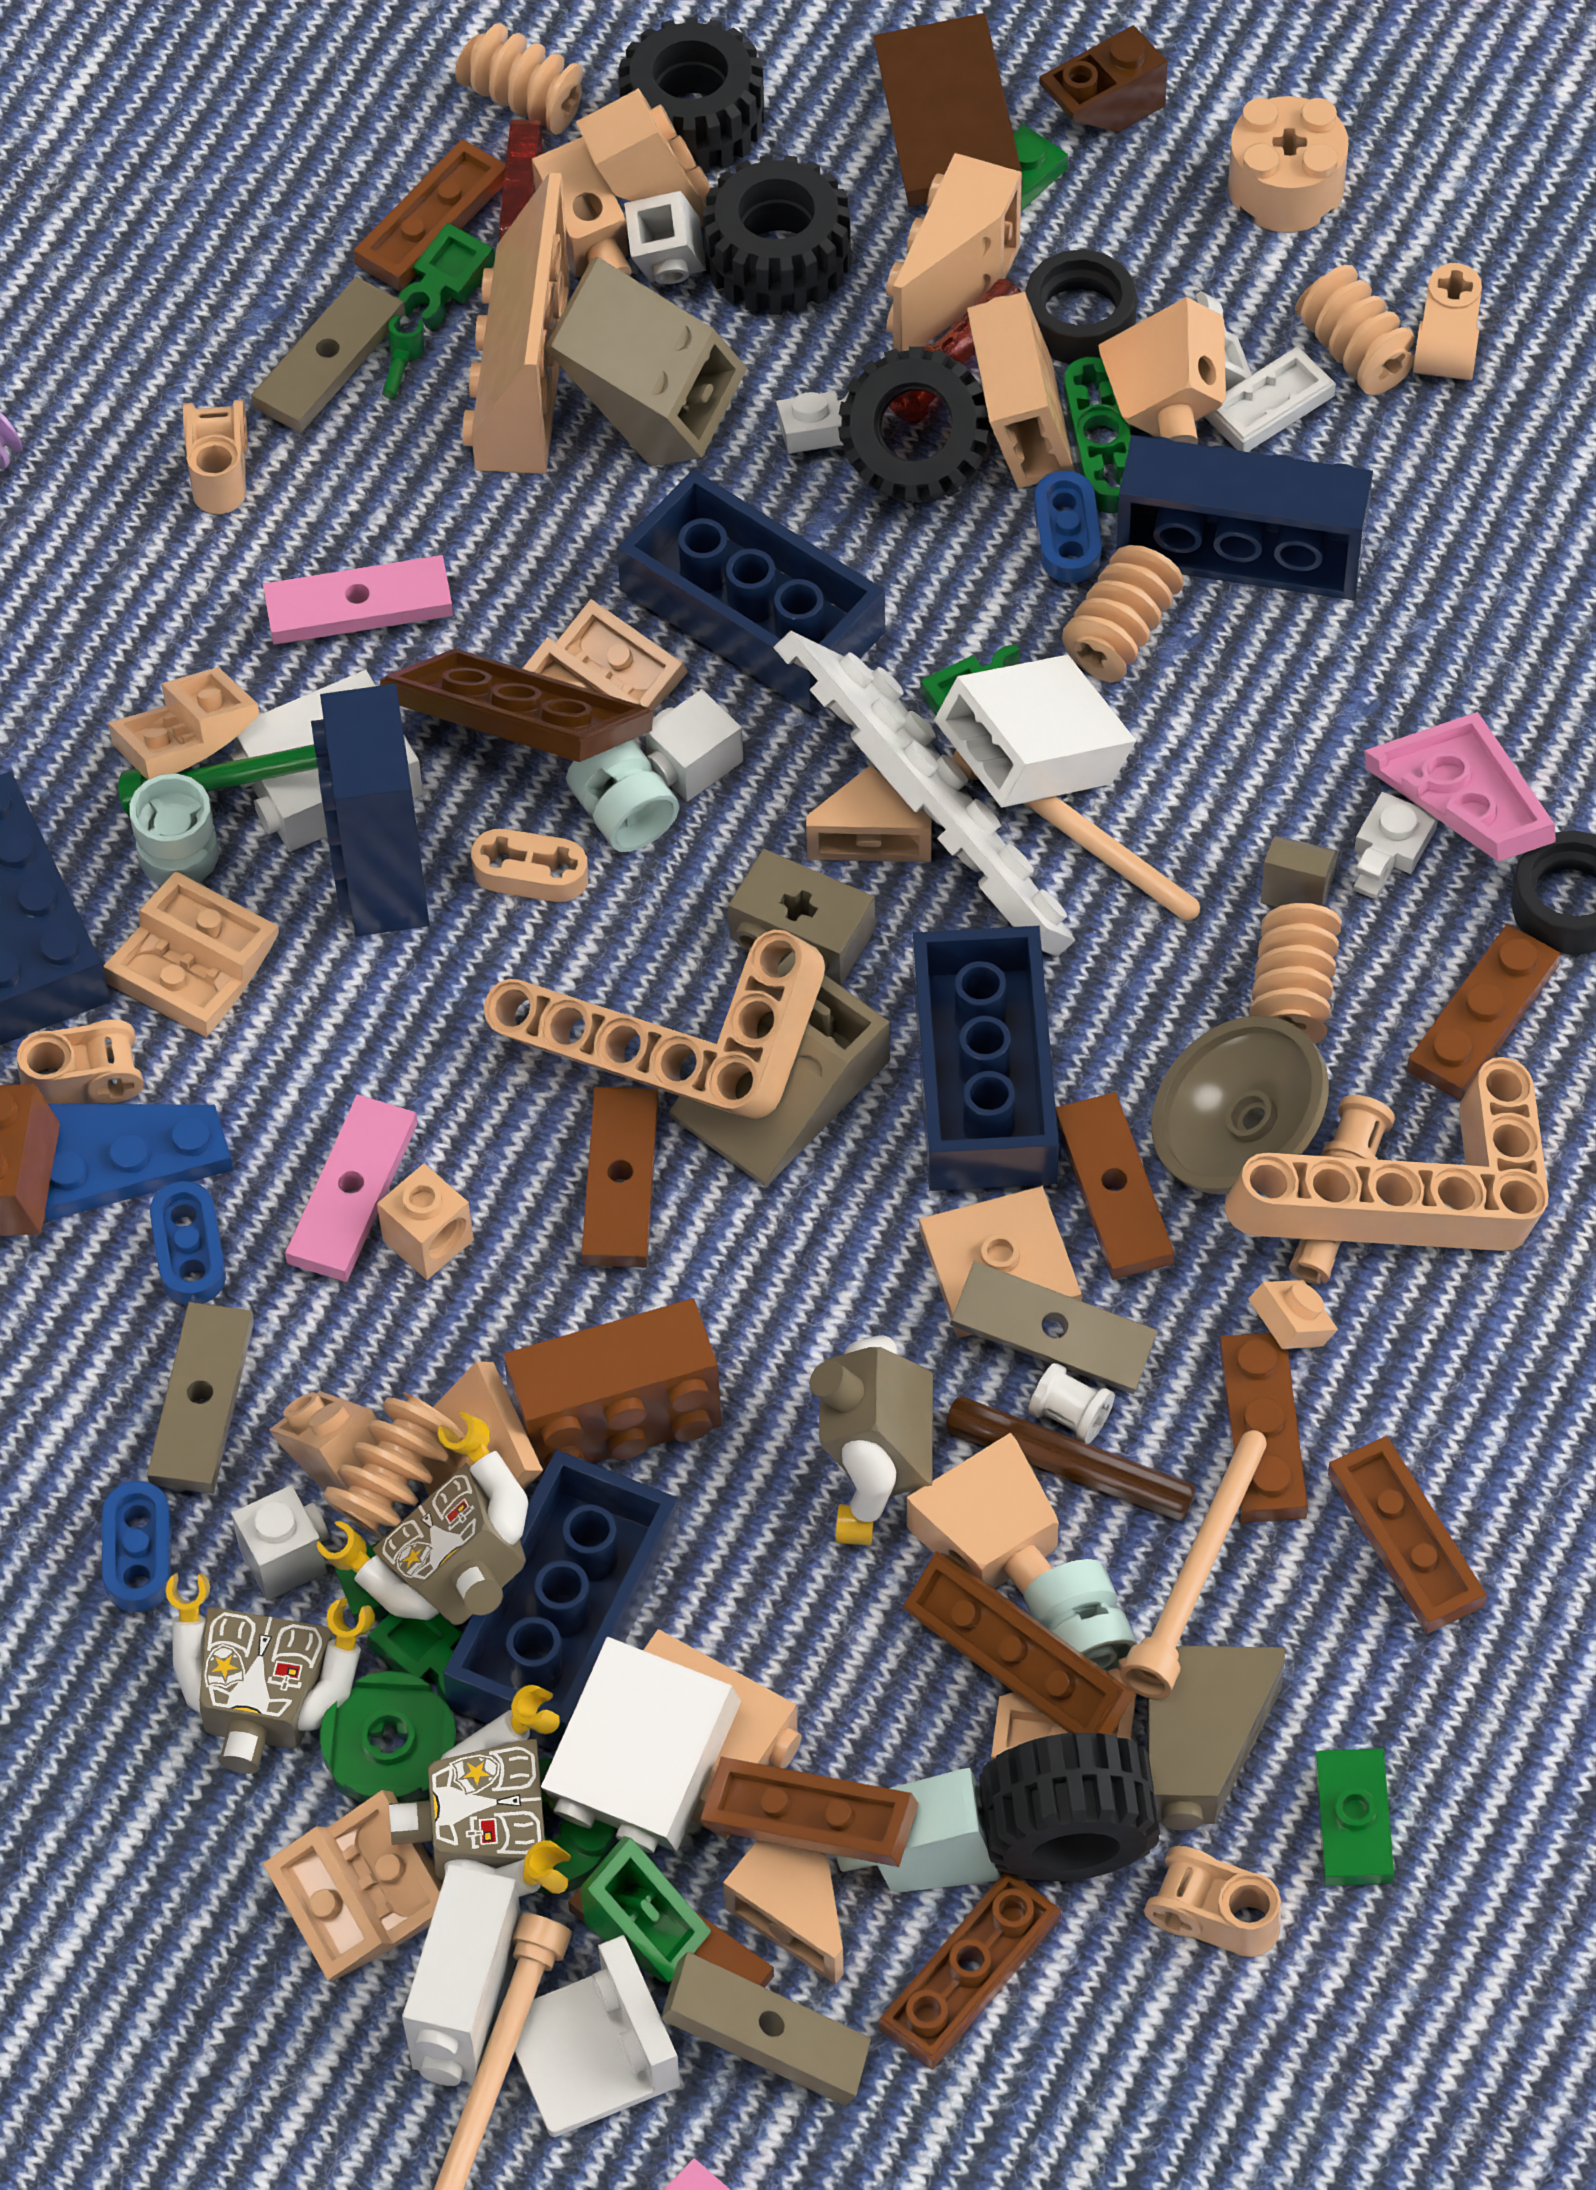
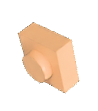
(1293, 1313)

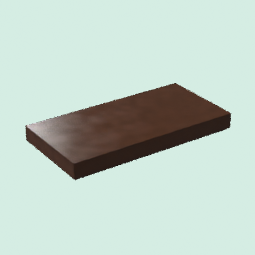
(944, 99)
(519, 705)

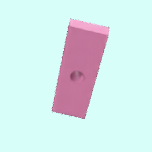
(358, 599)
(361, 1160)

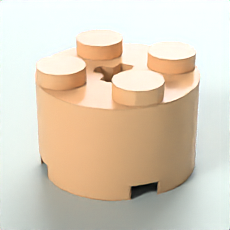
(1288, 162)

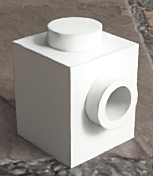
(665, 237)
(694, 745)
(281, 1541)

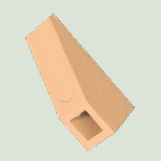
(637, 154)

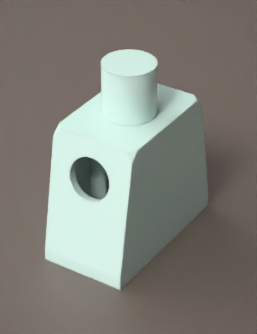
(945, 1840)

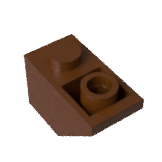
(1111, 82)

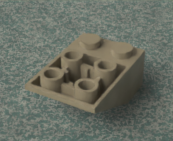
(645, 364)
(835, 1060)

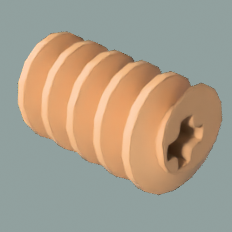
(521, 77)
(1357, 329)
(1121, 611)
(1297, 966)
(390, 1464)

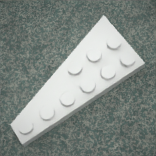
(903, 752)

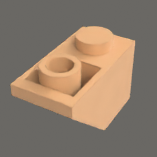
(322, 1433)

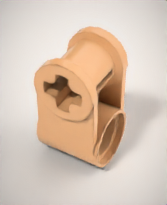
(1449, 324)
(216, 455)
(82, 1063)
(1203, 1896)

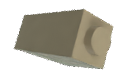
(1208, 1728)

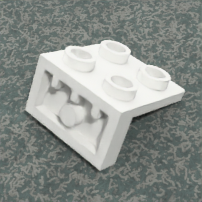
(596, 2045)

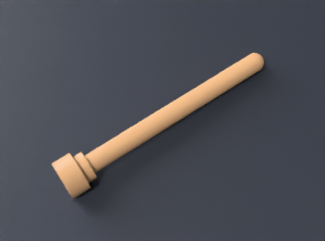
(1108, 851)
(1153, 1664)
(538, 1946)

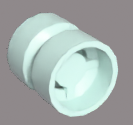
(624, 796)
(173, 828)
(1079, 1608)

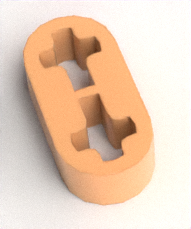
(529, 865)

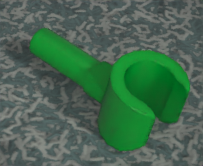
(403, 349)

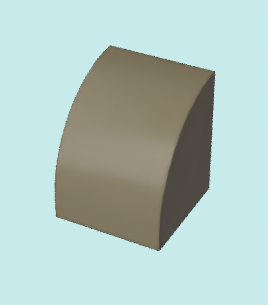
(1297, 873)

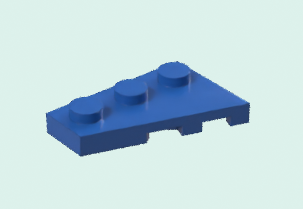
(130, 1151)

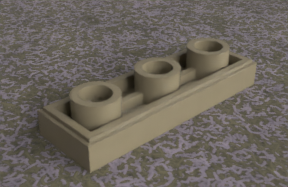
(327, 355)
(1093, 1339)
(205, 1367)
(766, 2028)

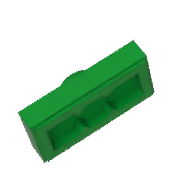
(1354, 1817)

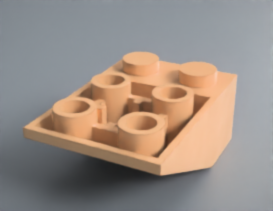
(955, 249)

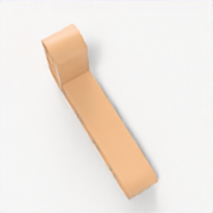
(664, 1049)
(1414, 1189)

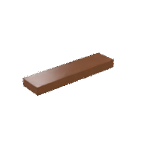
(1017, 1649)

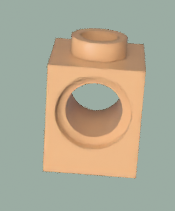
(425, 1221)

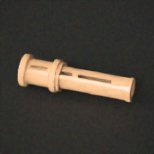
(1357, 1136)

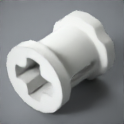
(1071, 1403)

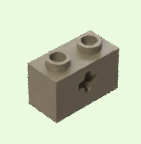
(807, 905)

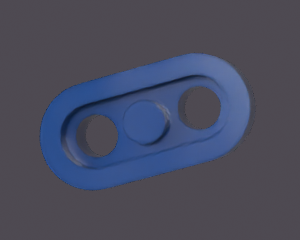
(1067, 531)
(187, 1247)
(137, 1551)

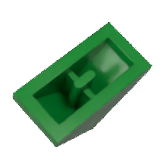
(637, 1901)

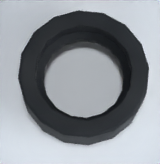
(1081, 271)
(1559, 931)

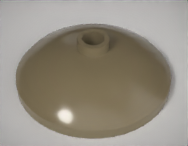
(1238, 1095)

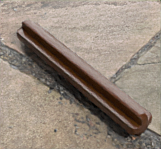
(1074, 1458)

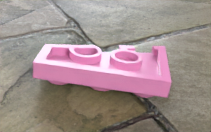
(1467, 784)

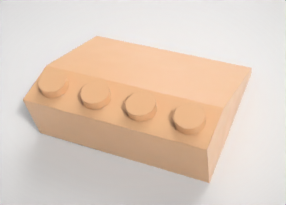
(516, 374)

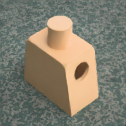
(590, 208)
(1169, 370)
(988, 1516)

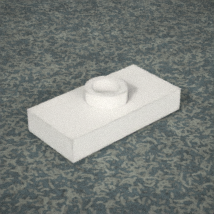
(1272, 400)

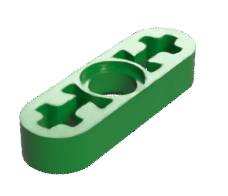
(1081, 417)

